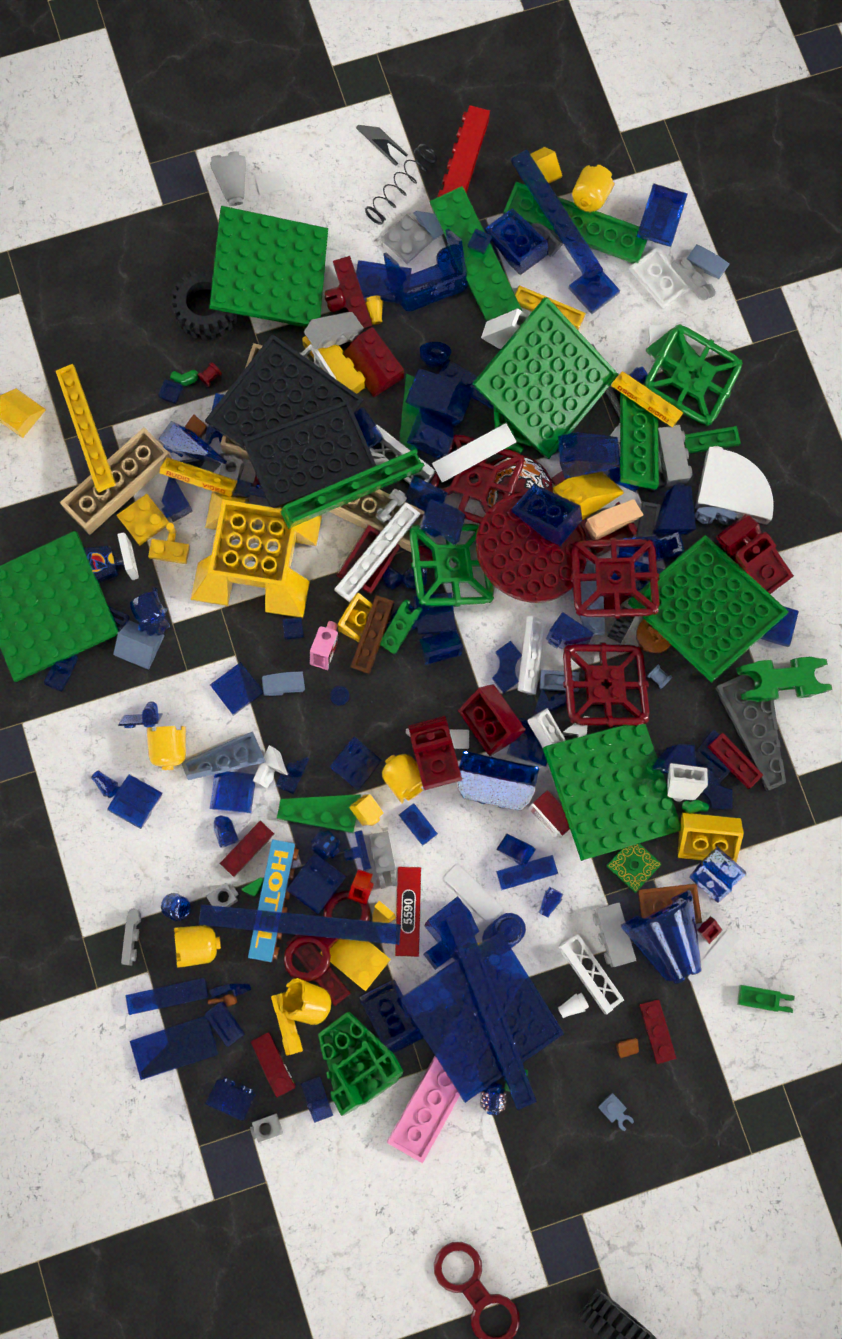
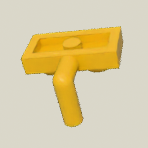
(169, 550)

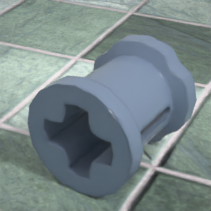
(659, 676)

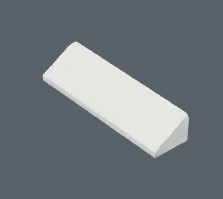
(545, 728)

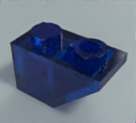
(676, 754)

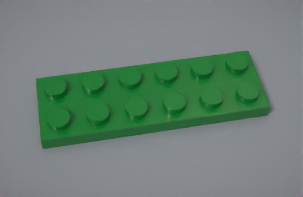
(638, 445)

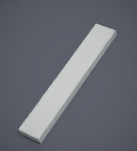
(377, 552)

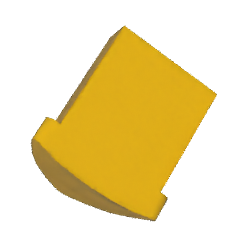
(382, 913)

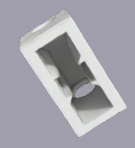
(686, 781)

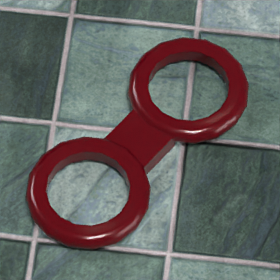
(324, 944)
(475, 1291)

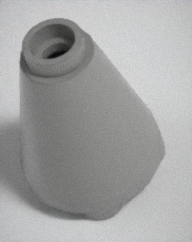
(230, 176)

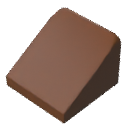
(197, 426)
(627, 1047)

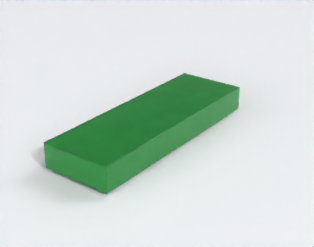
(720, 437)

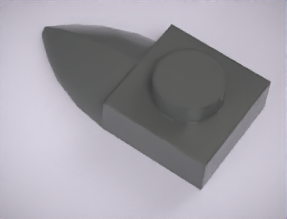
(554, 241)

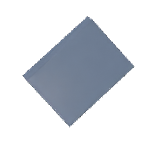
(136, 645)

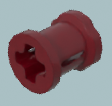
(209, 374)

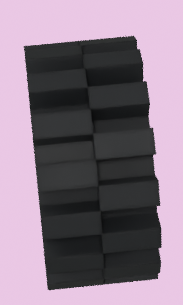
(620, 627)

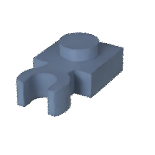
(614, 1109)

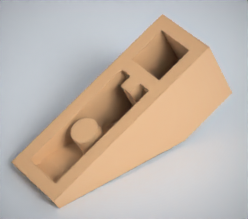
(612, 519)

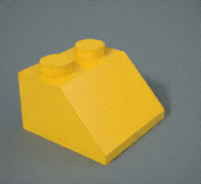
(19, 412)

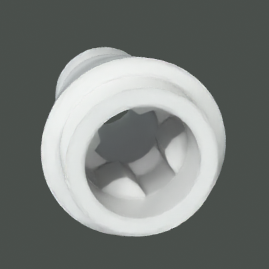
(574, 1005)

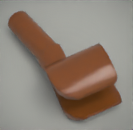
(229, 1000)

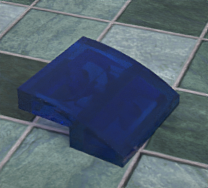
(443, 521)
(527, 746)
(707, 759)
(233, 792)
(134, 801)
(717, 874)

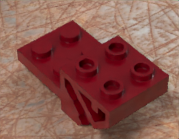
(755, 553)
(434, 753)

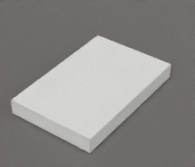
(659, 277)

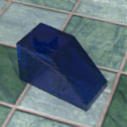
(174, 501)

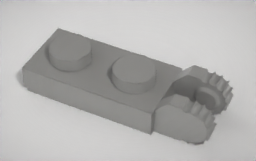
(693, 279)
(383, 856)
(131, 935)

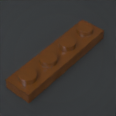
(372, 634)

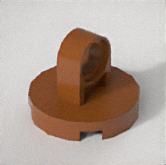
(650, 639)

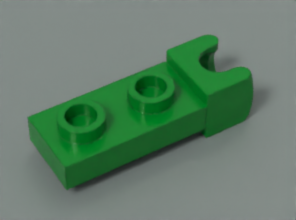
(400, 627)

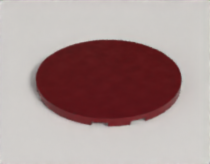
(521, 559)

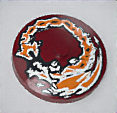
(531, 474)

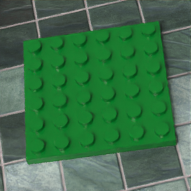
(268, 267)
(545, 378)
(50, 607)
(710, 608)
(611, 790)

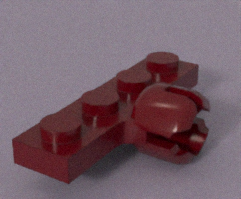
(348, 293)

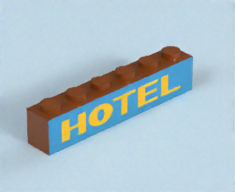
(273, 897)

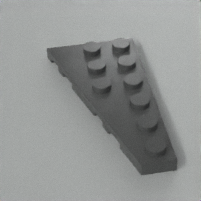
(757, 729)

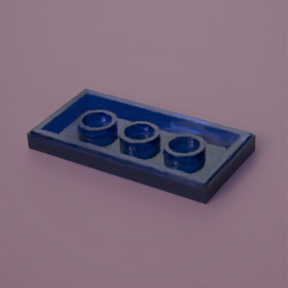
(174, 1047)

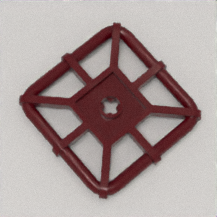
(486, 476)
(608, 587)
(597, 693)

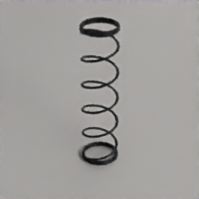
(427, 148)

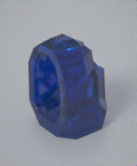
(225, 831)

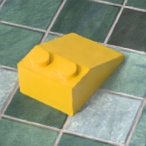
(589, 491)
(358, 961)

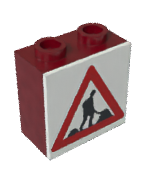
(550, 814)

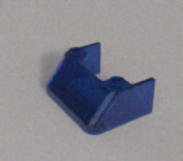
(432, 283)

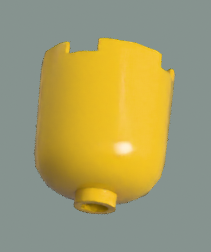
(592, 188)
(166, 746)
(402, 777)
(195, 945)
(305, 1002)

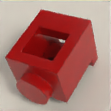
(361, 887)

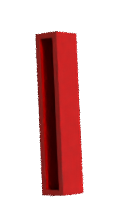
(466, 150)

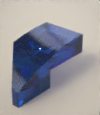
(60, 673)
(295, 771)
(237, 989)

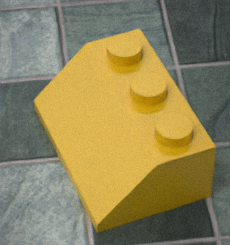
(704, 833)

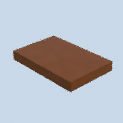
(658, 898)

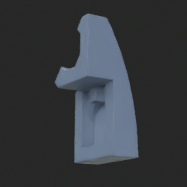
(430, 223)

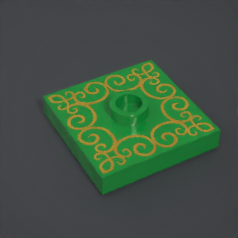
(634, 866)

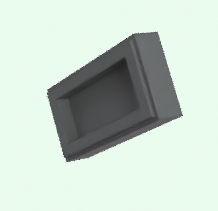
(648, 520)

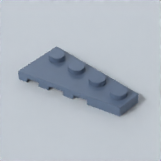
(594, 624)
(229, 756)

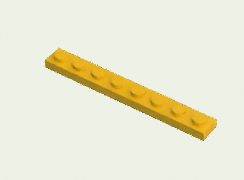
(85, 428)

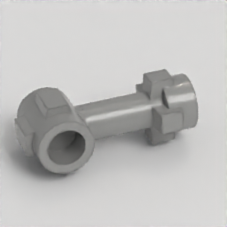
(397, 498)

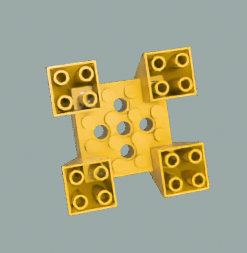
(235, 520)

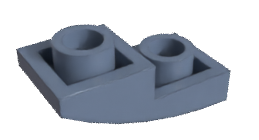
(708, 261)
(707, 515)
(283, 682)

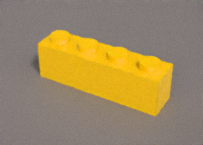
(340, 366)

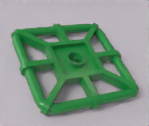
(704, 370)
(445, 573)

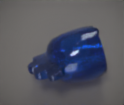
(150, 613)

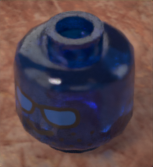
(325, 844)
(175, 906)

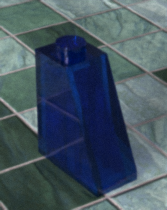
(676, 512)

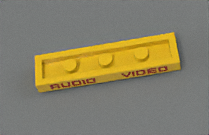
(647, 399)
(198, 477)

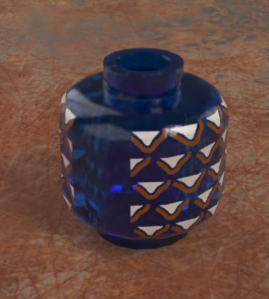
(493, 1099)

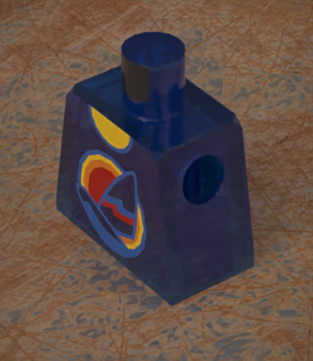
(103, 562)

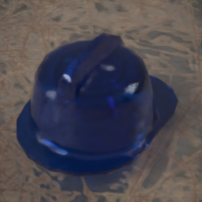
(511, 927)

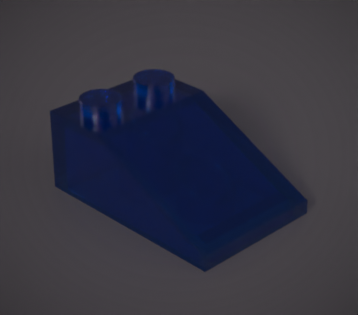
(662, 215)
(517, 241)
(440, 396)
(187, 443)
(587, 453)
(548, 514)
(390, 1017)

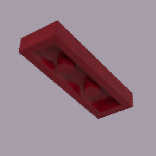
(735, 760)
(247, 848)
(657, 1031)

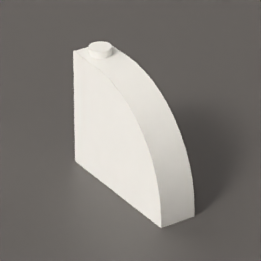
(502, 328)
(734, 485)

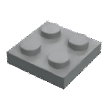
(407, 239)

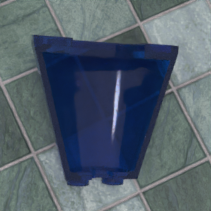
(669, 938)

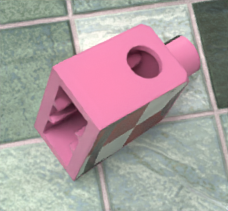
(324, 646)

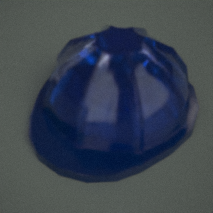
(434, 353)

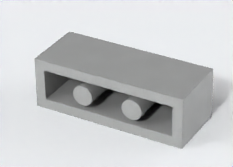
(333, 330)
(673, 455)
(616, 941)

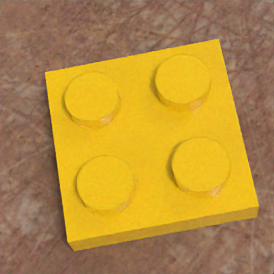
(143, 519)

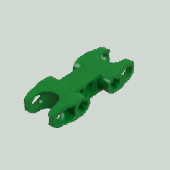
(770, 680)

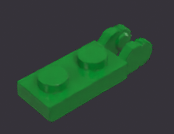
(763, 999)

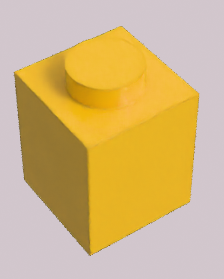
(366, 810)

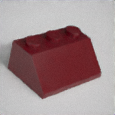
(374, 361)
(359, 548)
(491, 719)

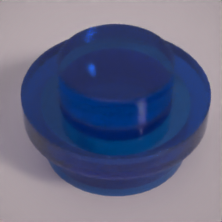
(339, 695)

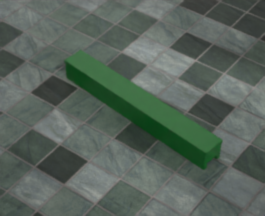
(351, 489)

